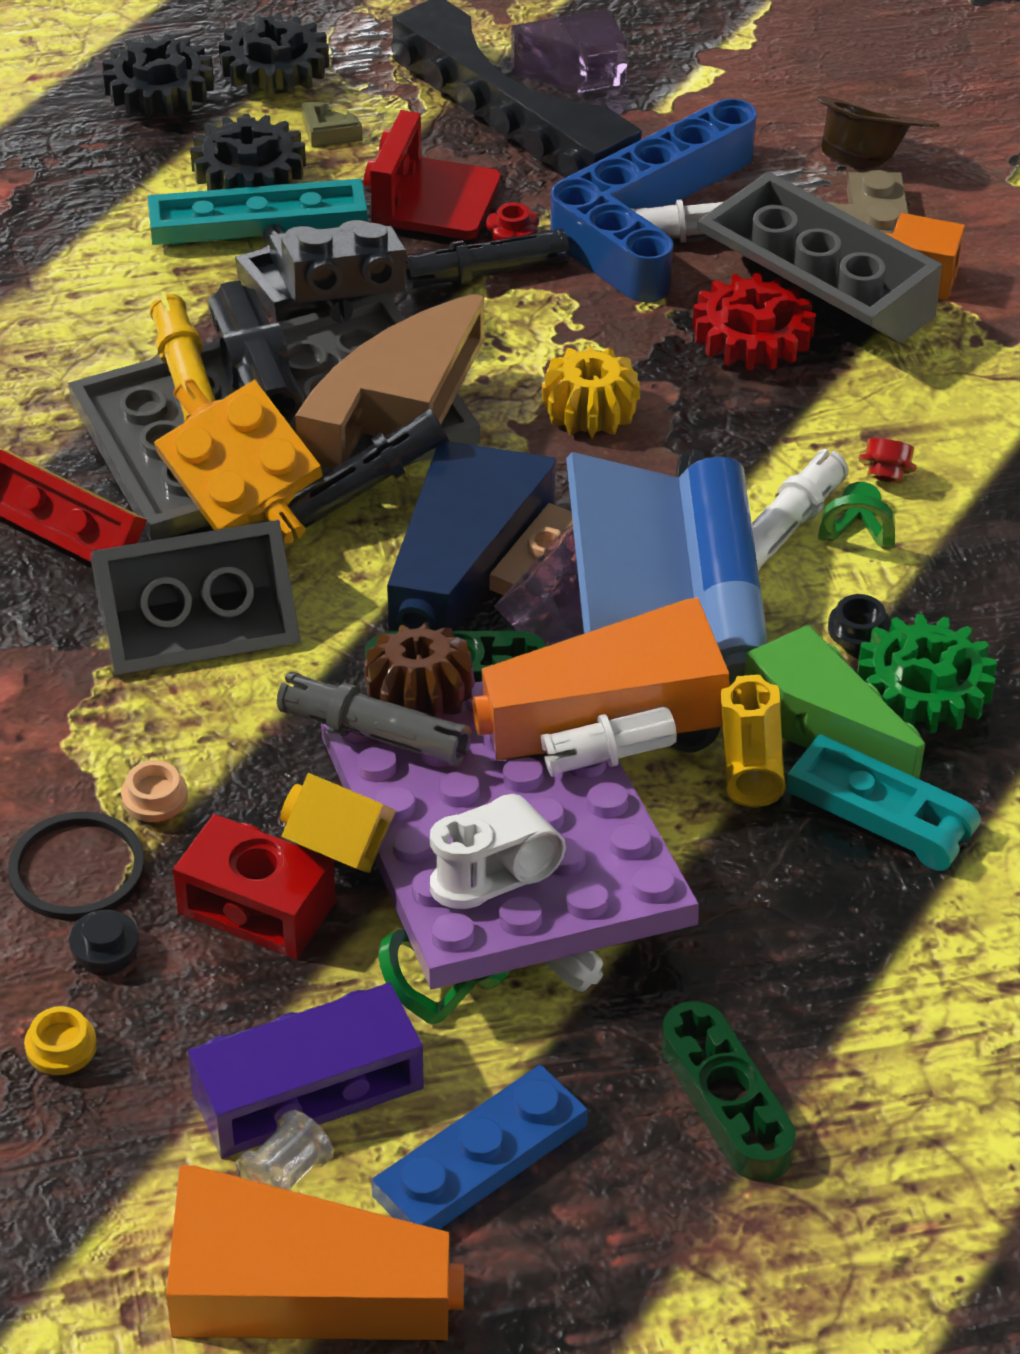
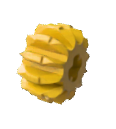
(590, 391)

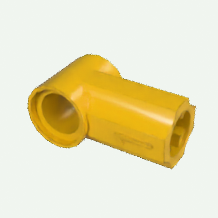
(752, 741)

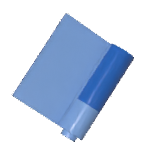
(668, 540)

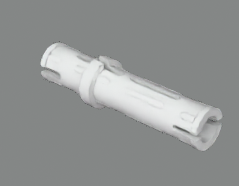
(798, 501)

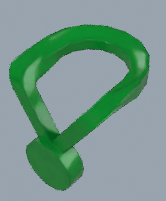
(859, 502)
(417, 1003)

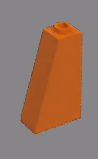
(614, 671)
(302, 1267)

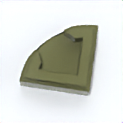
(328, 126)

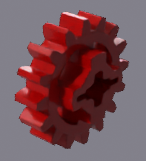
(753, 321)

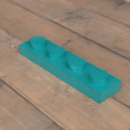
(249, 210)

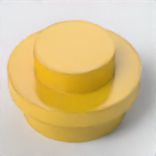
(60, 1041)

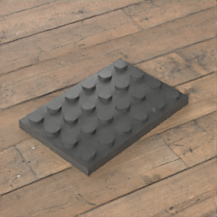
(137, 406)

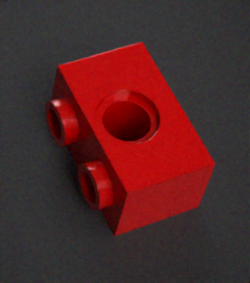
(255, 886)

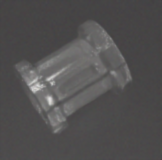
(287, 1153)

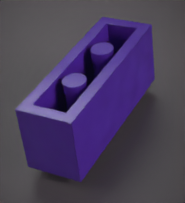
(306, 1061)

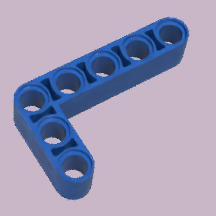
(648, 174)

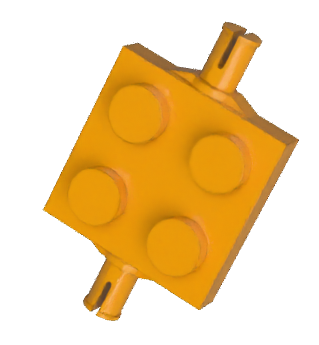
(238, 459)

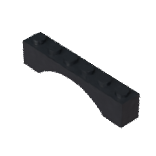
(567, 136)

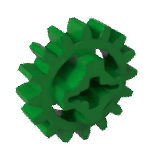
(928, 671)

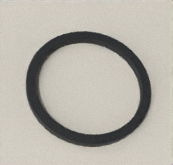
(72, 819)

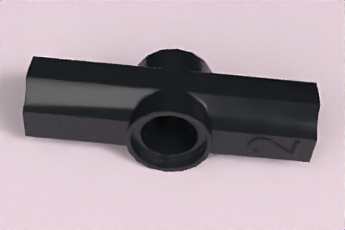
(253, 346)

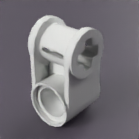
(494, 846)

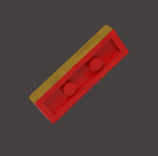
(62, 509)

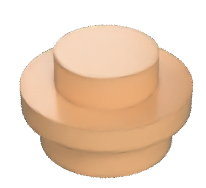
(154, 791)

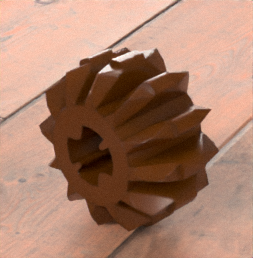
(421, 670)

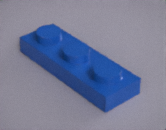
(480, 1151)

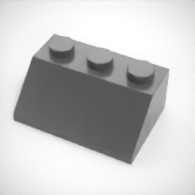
(195, 597)

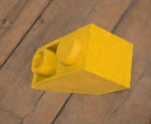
(335, 822)

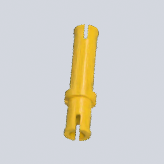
(180, 345)

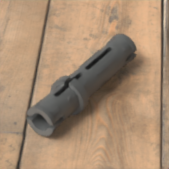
(352, 712)

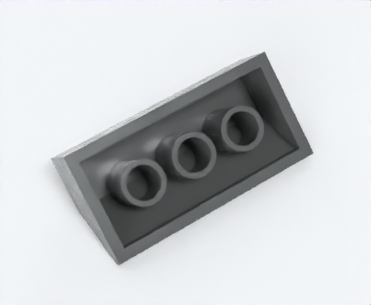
(829, 254)

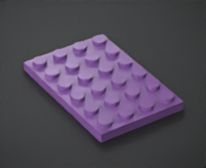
(606, 891)

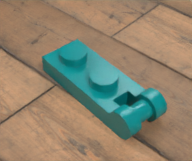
(884, 801)

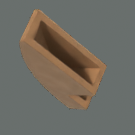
(393, 379)

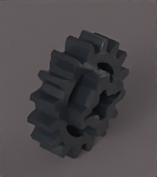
(274, 54)
(158, 75)
(247, 154)

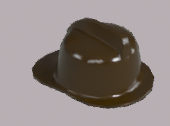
(862, 135)

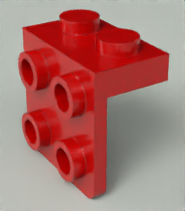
(423, 191)

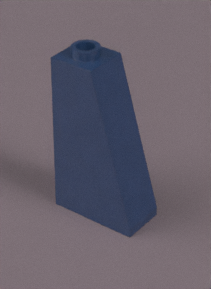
(461, 528)

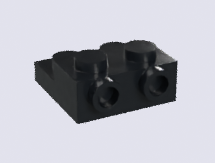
(339, 261)

